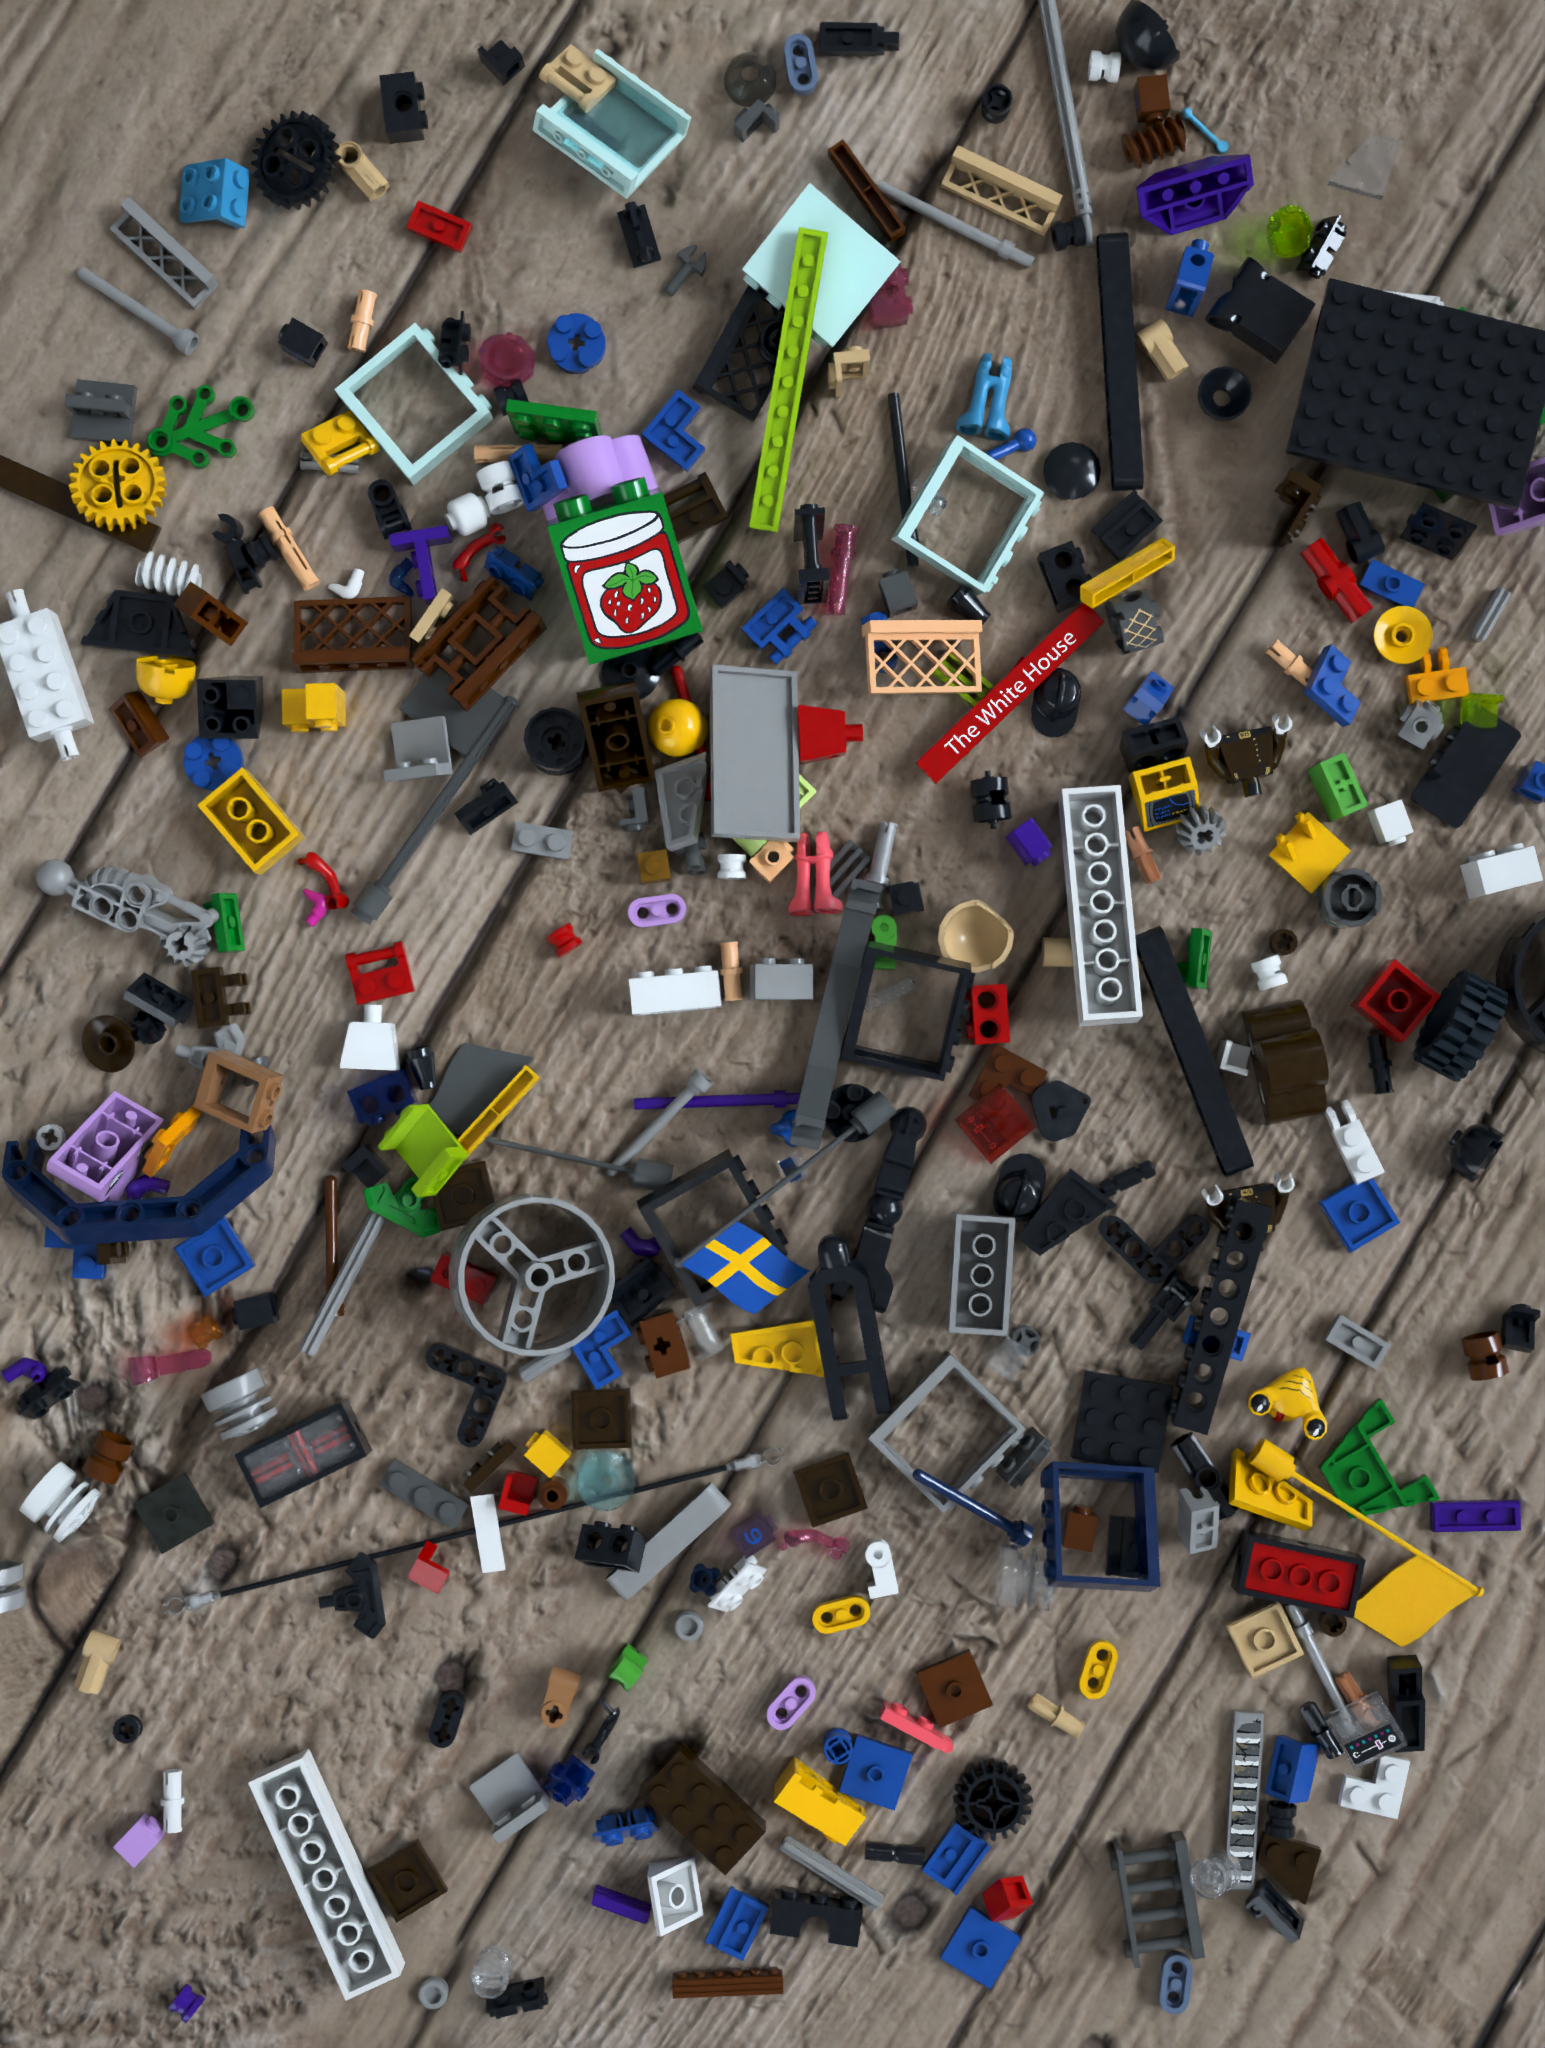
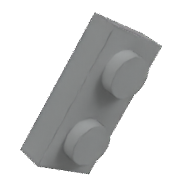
(542, 840)
(1357, 1341)

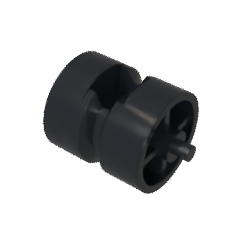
(990, 799)

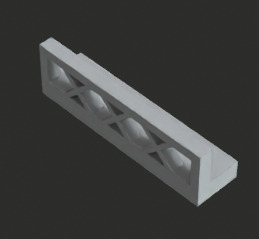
(167, 243)

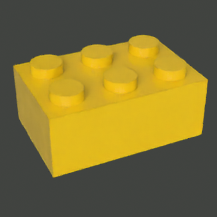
(251, 821)

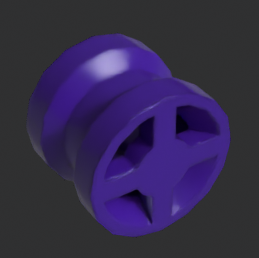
(186, 2003)

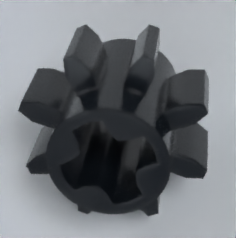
(146, 1027)

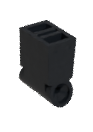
(1261, 311)

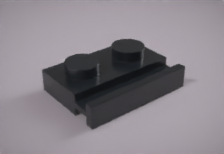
(1126, 525)
(1121, 1547)

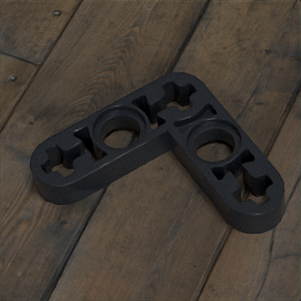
(1159, 1254)
(482, 1388)

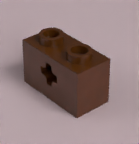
(210, 613)
(676, 1354)

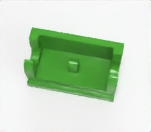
(1337, 787)

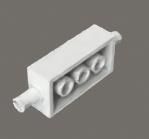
(43, 675)

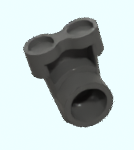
(693, 856)

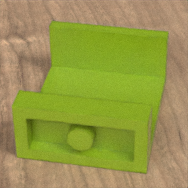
(425, 1147)

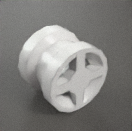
(731, 867)

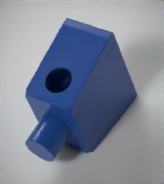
(1190, 278)

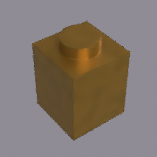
(654, 867)

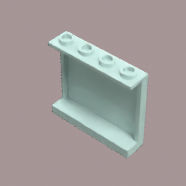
(851, 268)

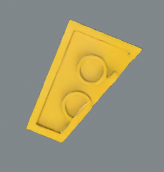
(781, 1347)
(1265, 1496)

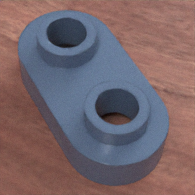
(800, 66)
(1175, 1980)

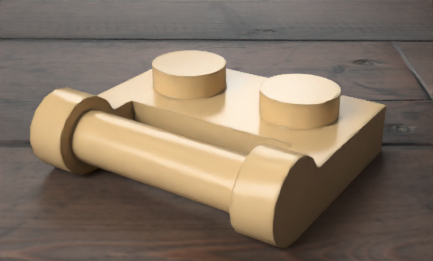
(580, 72)

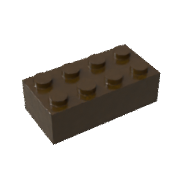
(702, 1808)

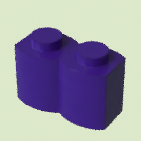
(1030, 843)

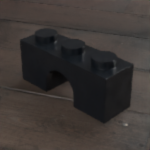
(793, 1908)

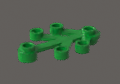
(196, 428)

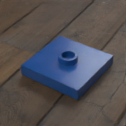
(1358, 1213)
(215, 1257)
(875, 1772)
(980, 1946)

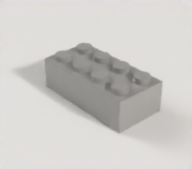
(980, 1274)

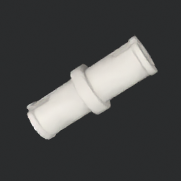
(172, 1801)

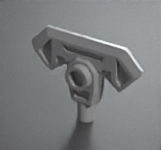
(227, 1038)

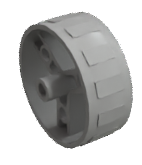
(534, 1275)

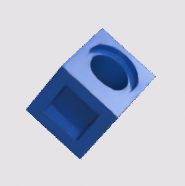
(1532, 782)

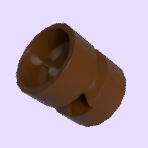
(1486, 1345)
(109, 1453)

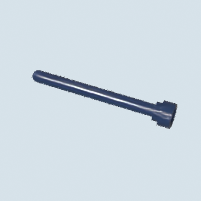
(1018, 1531)

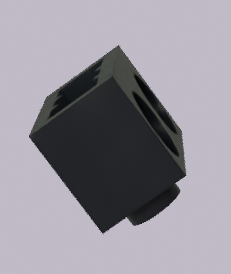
(1057, 577)
(1153, 744)
(609, 1552)

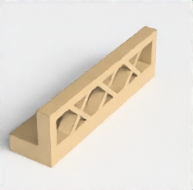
(1006, 181)

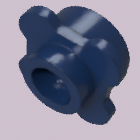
(699, 1574)

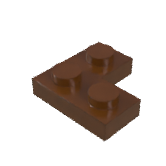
(1007, 1069)

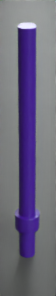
(778, 1099)

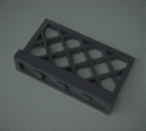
(725, 347)

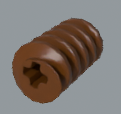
(1154, 141)

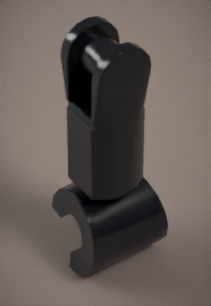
(238, 553)

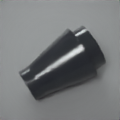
(968, 605)
(422, 1064)

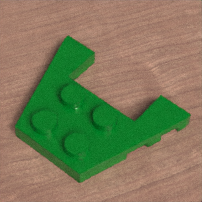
(1361, 1477)

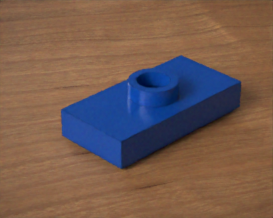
(1390, 584)

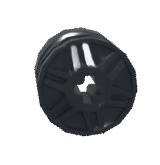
(546, 728)

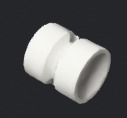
(496, 478)

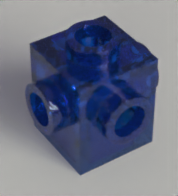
(569, 1780)

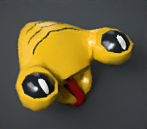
(1289, 1398)

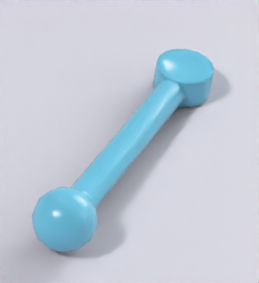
(1221, 146)

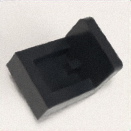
(1519, 1328)

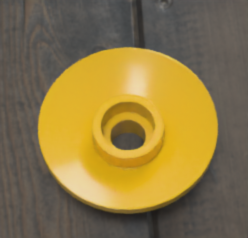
(1413, 625)

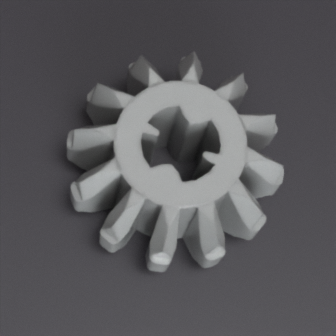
(1200, 829)

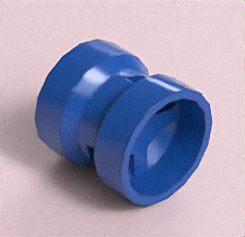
(838, 1739)

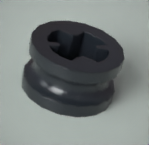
(131, 1720)

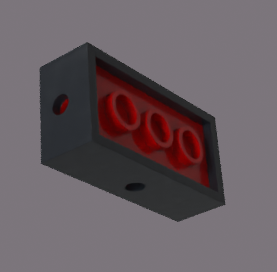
(1298, 1573)

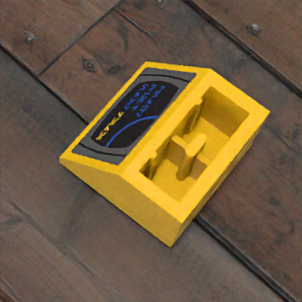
(1164, 793)

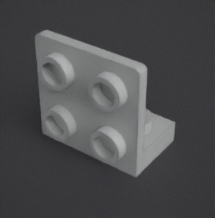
(420, 749)
(510, 1796)

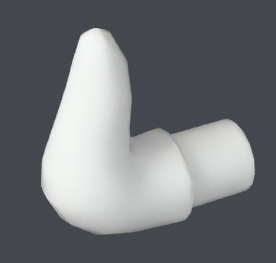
(353, 586)

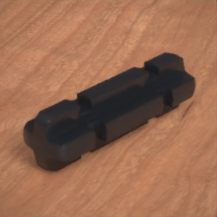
(1127, 1178)

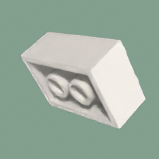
(675, 991)

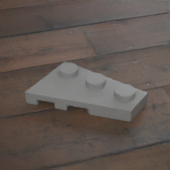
(681, 799)

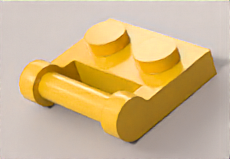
(335, 436)

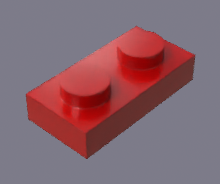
(439, 226)

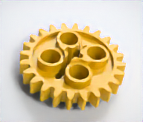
(146, 482)

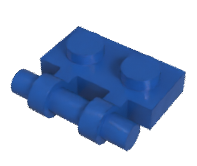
(772, 620)

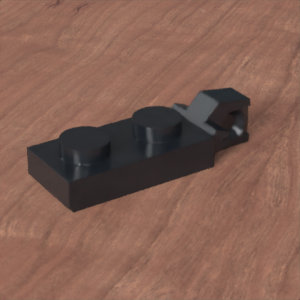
(855, 39)

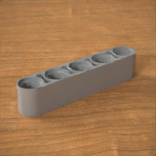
(672, 1539)

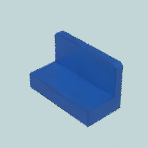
(1292, 1769)

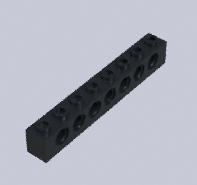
(1199, 1416)

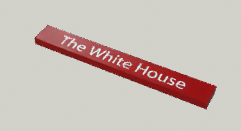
(1009, 692)

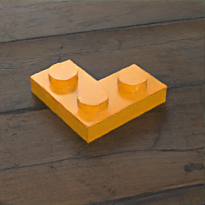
(166, 1140)

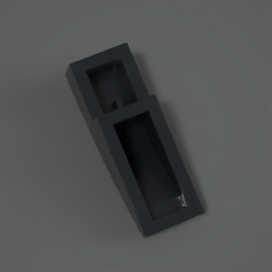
(1407, 1700)

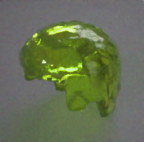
(1289, 231)

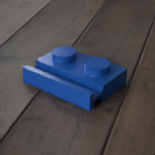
(955, 1857)
(736, 1923)

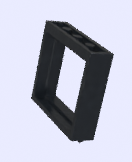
(952, 1034)
(683, 1184)

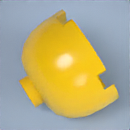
(164, 677)
(677, 727)

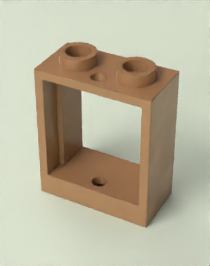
(213, 1085)

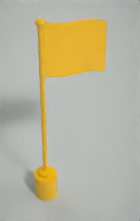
(1408, 1596)

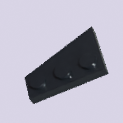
(1063, 1212)

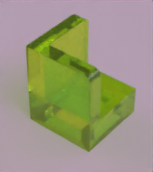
(1480, 709)

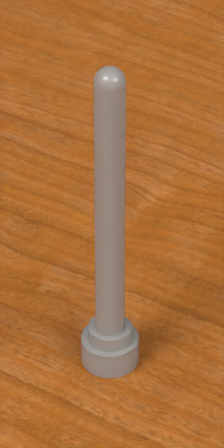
(184, 340)
(697, 1083)

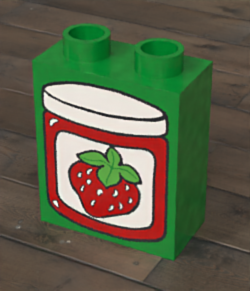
(623, 571)

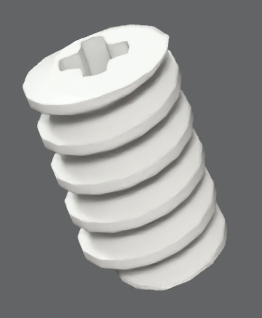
(166, 576)

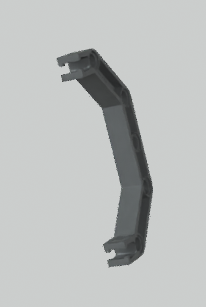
(834, 1014)

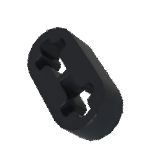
(441, 1717)

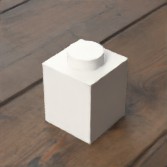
(1390, 823)

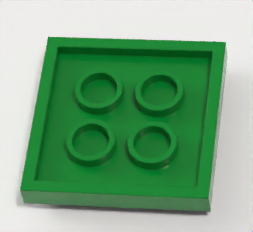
(552, 422)

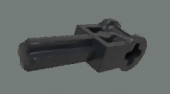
(1167, 1303)

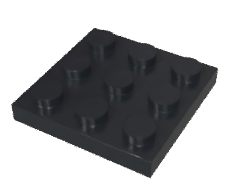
(1121, 1420)

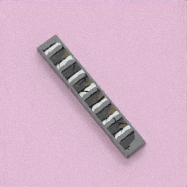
(1244, 1792)

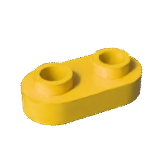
(841, 1615)
(1099, 1668)

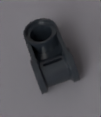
(389, 513)

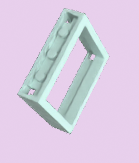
(446, 446)
(1014, 532)

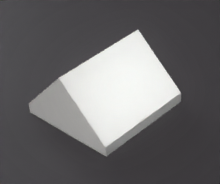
(674, 1893)

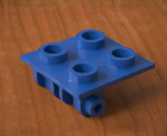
(612, 1835)

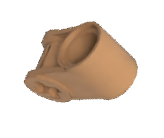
(560, 1692)

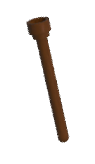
(331, 1235)

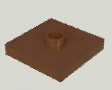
(954, 1688)

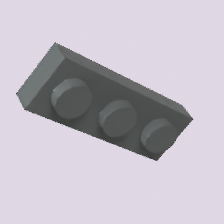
(424, 1493)

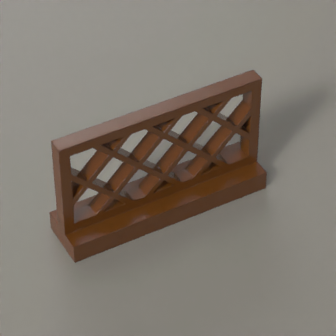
(350, 658)

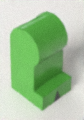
(884, 931)
(627, 1667)

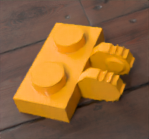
(1437, 685)

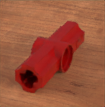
(1336, 580)

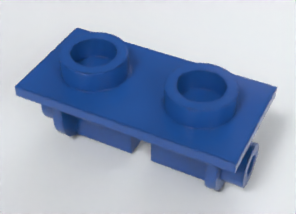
(501, 565)

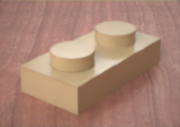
(440, 608)

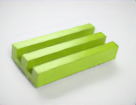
(966, 697)

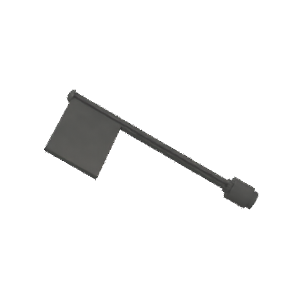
(467, 733)

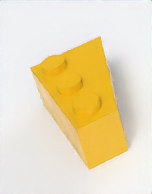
(818, 1802)

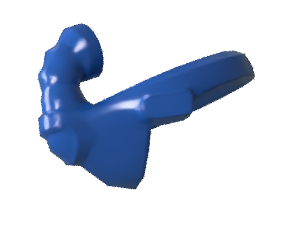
(784, 1126)

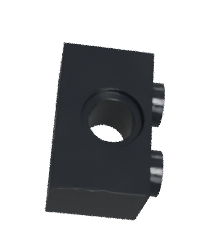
(396, 91)

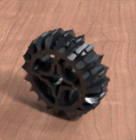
(1005, 1799)

